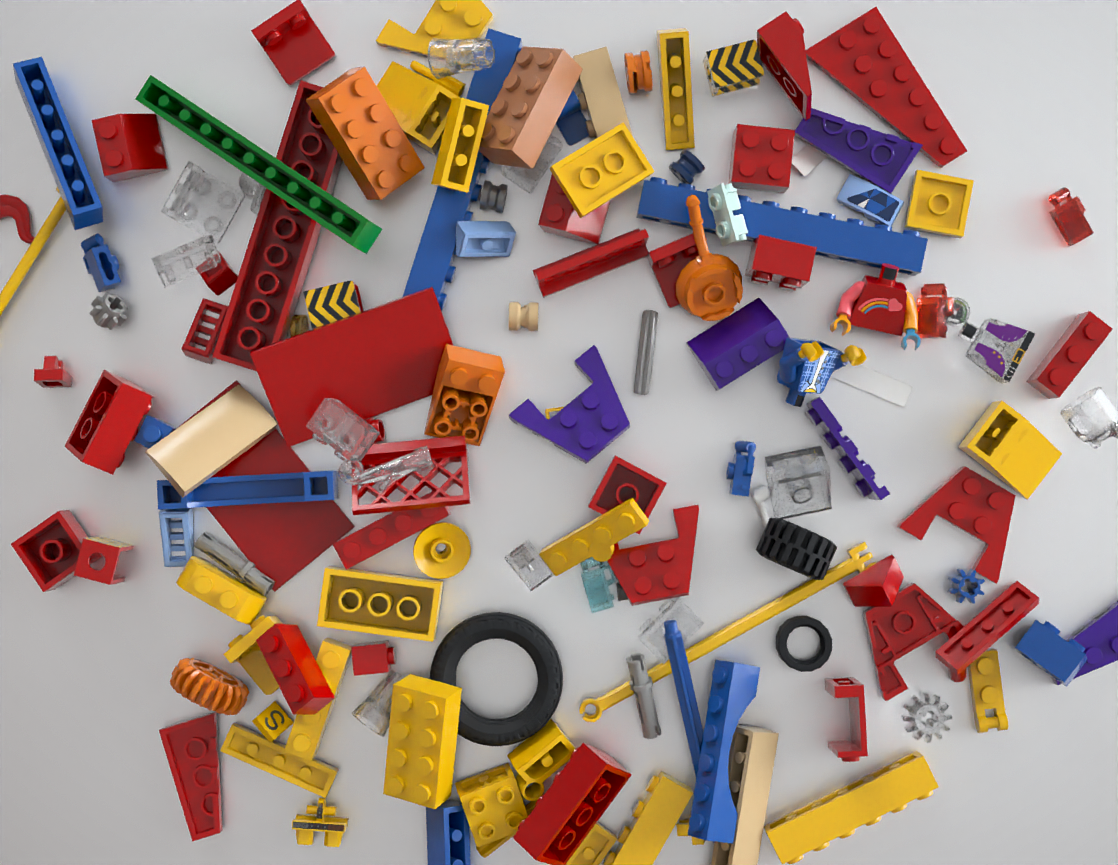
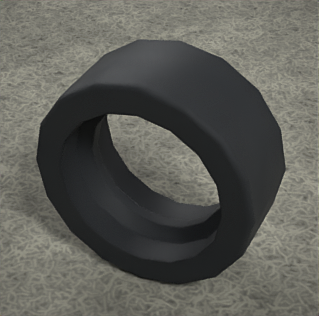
(825, 643)

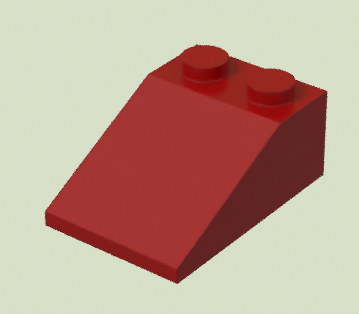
(784, 56)

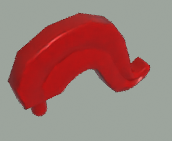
(17, 209)

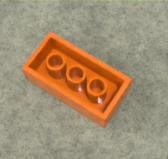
(365, 133)

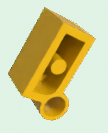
(539, 758)

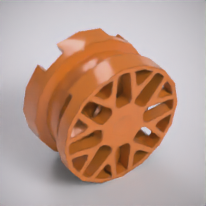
(642, 73)

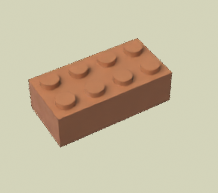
(528, 106)

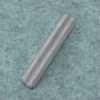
(645, 352)

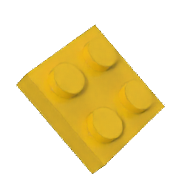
(939, 204)

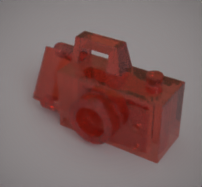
(1069, 217)
(933, 312)

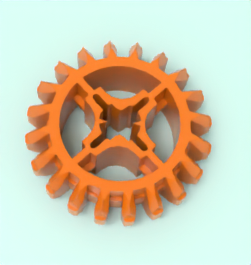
(209, 686)

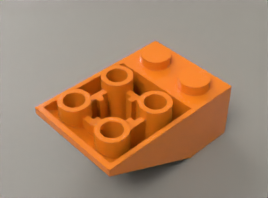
(464, 394)

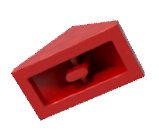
(876, 585)

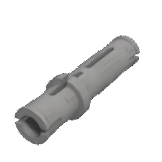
(242, 569)
(641, 685)

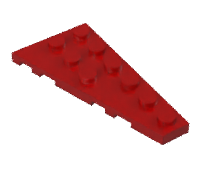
(881, 76)

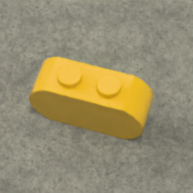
(221, 590)

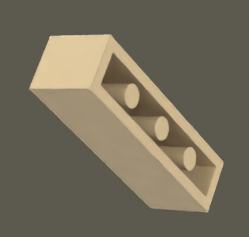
(600, 93)

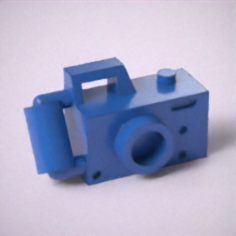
(101, 263)
(741, 469)

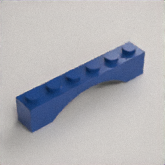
(252, 490)
(712, 808)

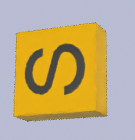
(272, 721)

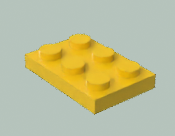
(601, 170)

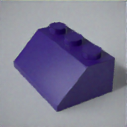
(738, 343)

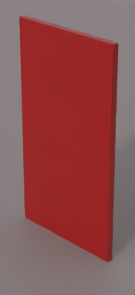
(363, 360)
(278, 535)

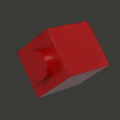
(372, 657)

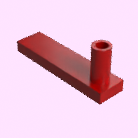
(985, 629)

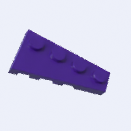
(863, 473)
(1099, 641)

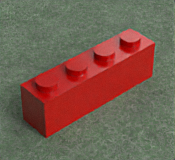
(386, 533)

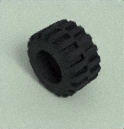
(796, 548)

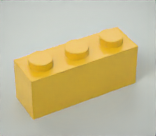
(460, 144)

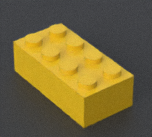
(380, 603)
(422, 741)

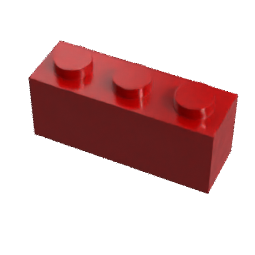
(1069, 355)
(295, 669)

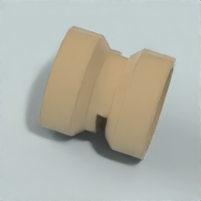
(523, 316)

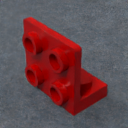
(293, 42)
(668, 263)

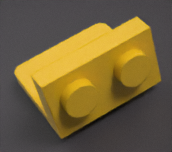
(247, 652)

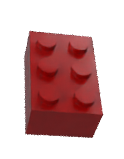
(109, 422)

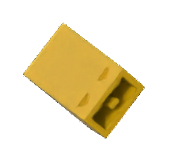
(417, 105)
(1010, 448)

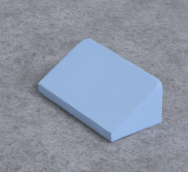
(484, 238)

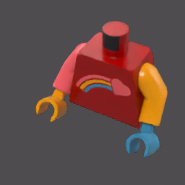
(879, 306)

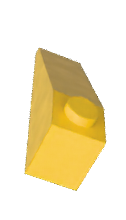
(676, 87)

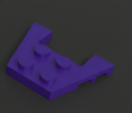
(587, 421)

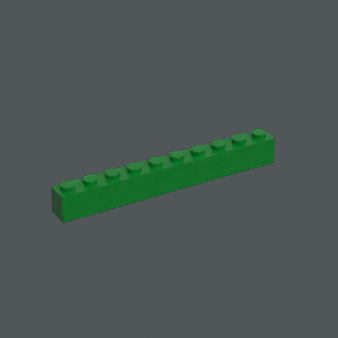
(259, 165)

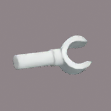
(759, 495)

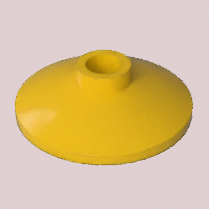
(443, 563)

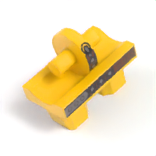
(332, 826)

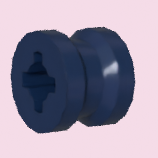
(686, 167)

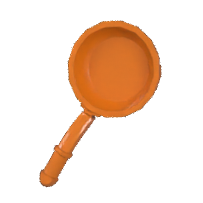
(710, 282)

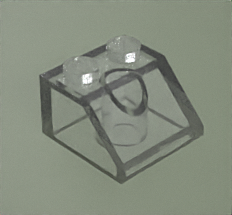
(798, 482)

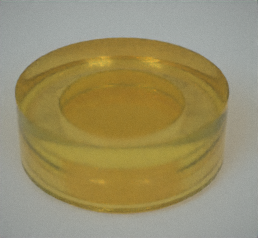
(299, 325)

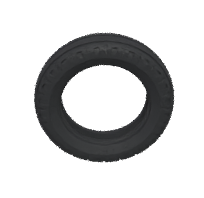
(546, 660)

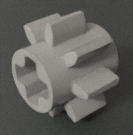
(108, 310)

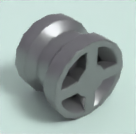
(493, 196)

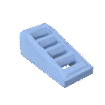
(187, 535)

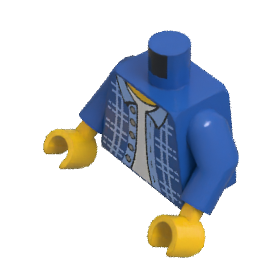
(809, 364)

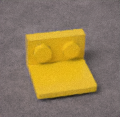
(492, 804)

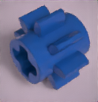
(973, 589)

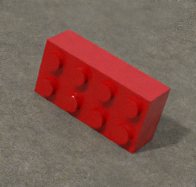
(571, 805)

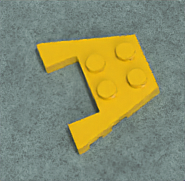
(444, 20)

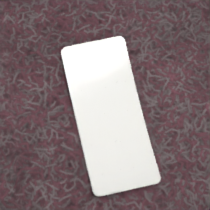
(808, 159)

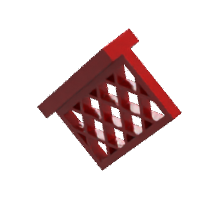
(592, 262)
(442, 452)

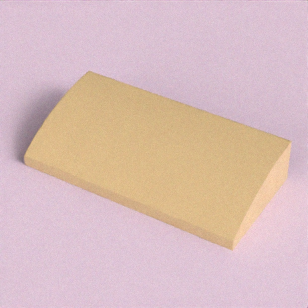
(211, 440)

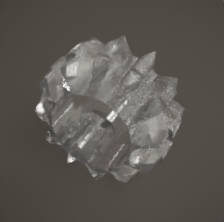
(920, 709)

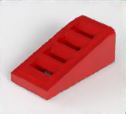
(192, 337)

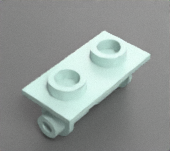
(722, 201)

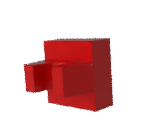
(52, 374)

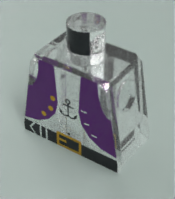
(996, 347)

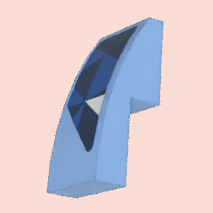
(870, 200)

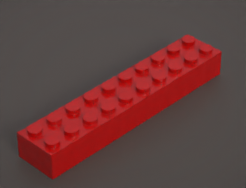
(279, 243)

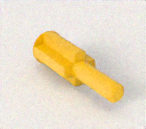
(450, 83)

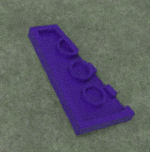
(867, 152)

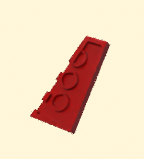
(196, 773)

